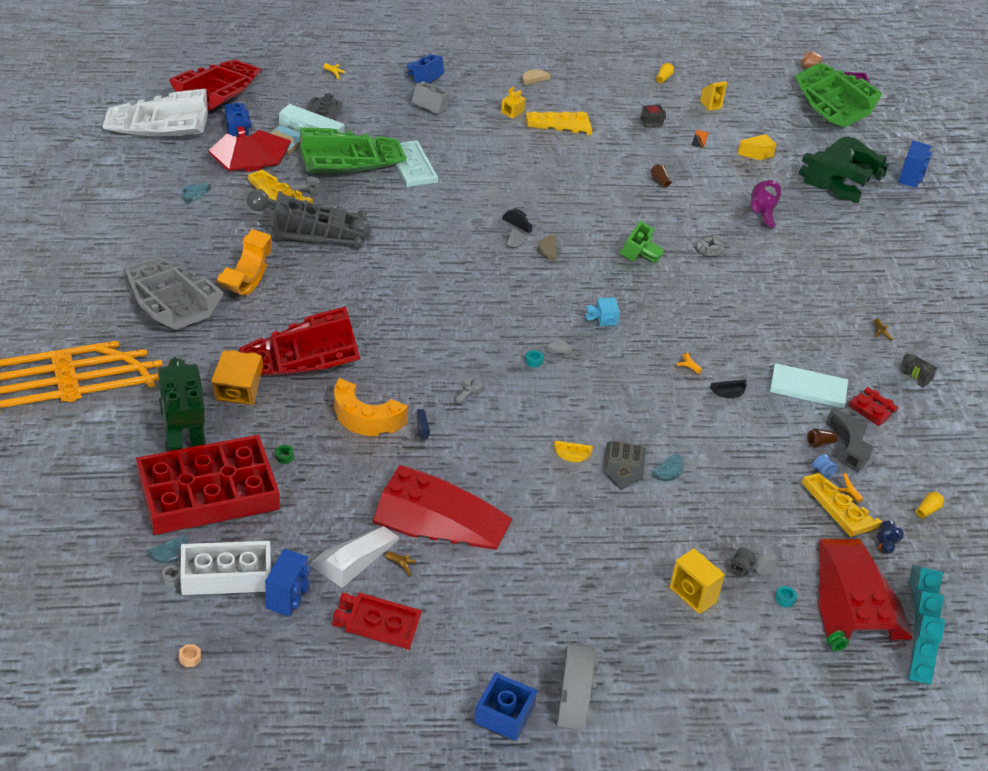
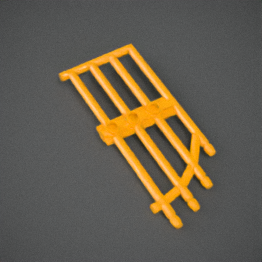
(68, 379)

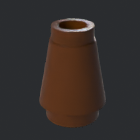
(661, 175)
(821, 437)

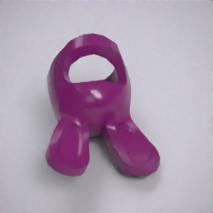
(765, 202)

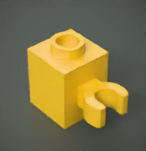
(513, 104)

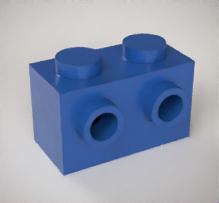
(237, 116)

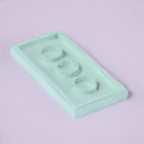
(416, 168)
(809, 385)

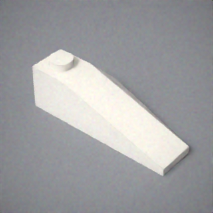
(352, 557)

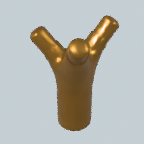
(881, 329)
(401, 560)

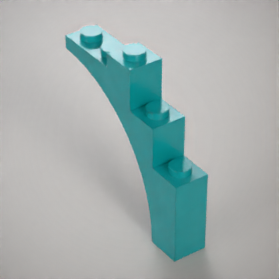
(927, 622)

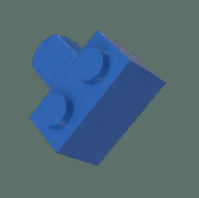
(426, 68)

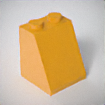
(237, 377)

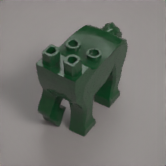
(840, 161)
(181, 403)

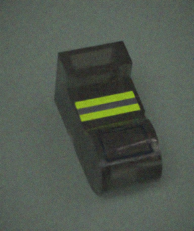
(918, 369)

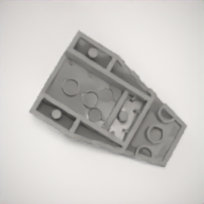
(171, 293)

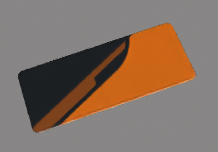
(700, 139)

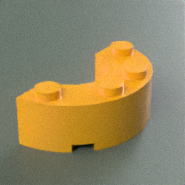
(250, 266)
(366, 418)

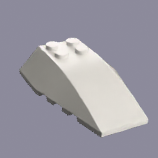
(168, 116)

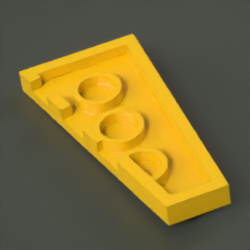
(560, 120)
(270, 185)
(840, 506)

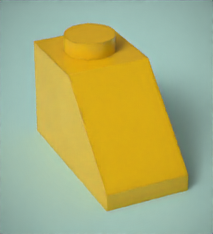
(713, 95)
(757, 147)

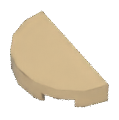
(534, 76)

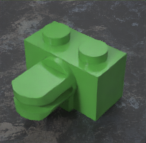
(640, 243)

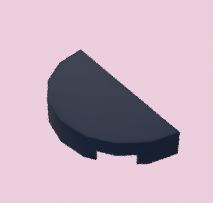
(422, 424)

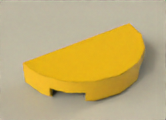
(572, 451)

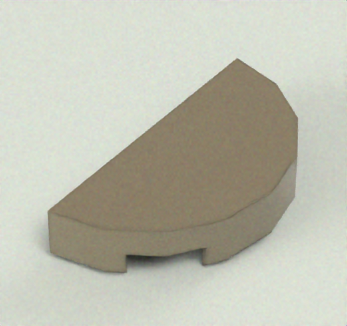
(548, 247)

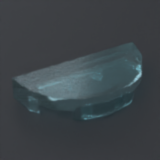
(193, 192)
(670, 469)
(168, 551)

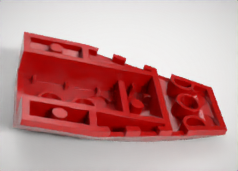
(220, 81)
(310, 346)
(436, 508)
(856, 592)

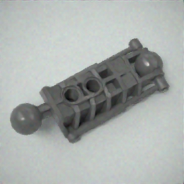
(311, 222)

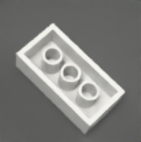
(224, 567)

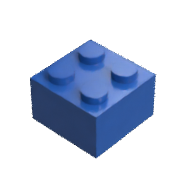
(915, 164)
(287, 582)
(505, 706)

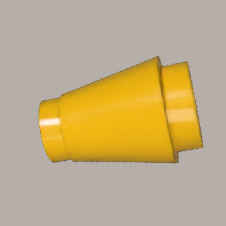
(665, 72)
(931, 503)

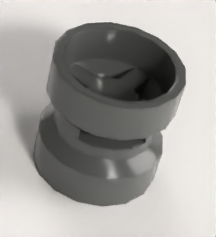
(742, 562)

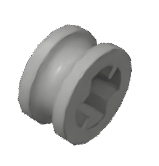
(171, 581)

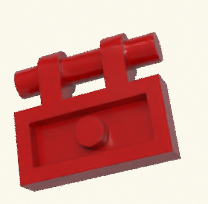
(871, 410)

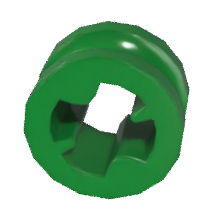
(284, 449)
(837, 641)

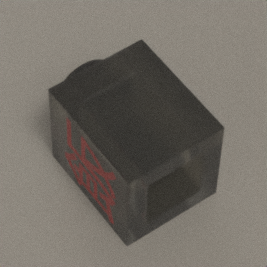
(653, 116)

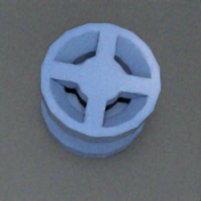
(825, 466)

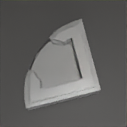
(516, 238)
(559, 346)

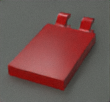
(377, 619)

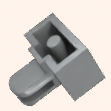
(430, 97)

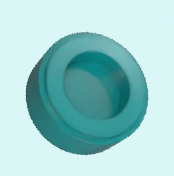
(534, 358)
(786, 596)

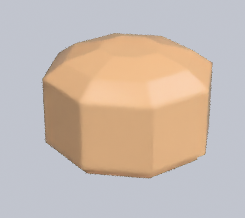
(189, 655)

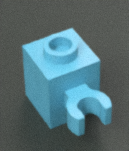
(605, 311)

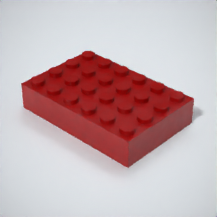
(207, 484)

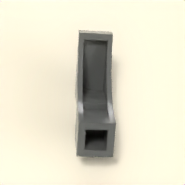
(852, 433)

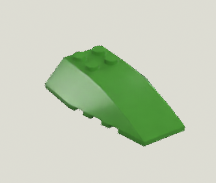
(837, 96)
(336, 152)

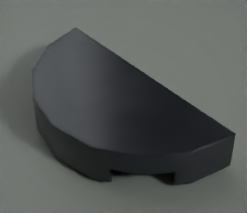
(518, 219)
(729, 389)

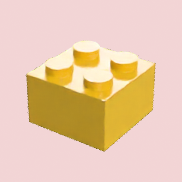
(696, 581)

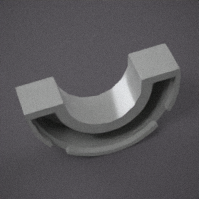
(577, 686)

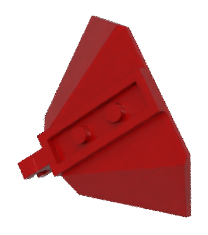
(249, 151)

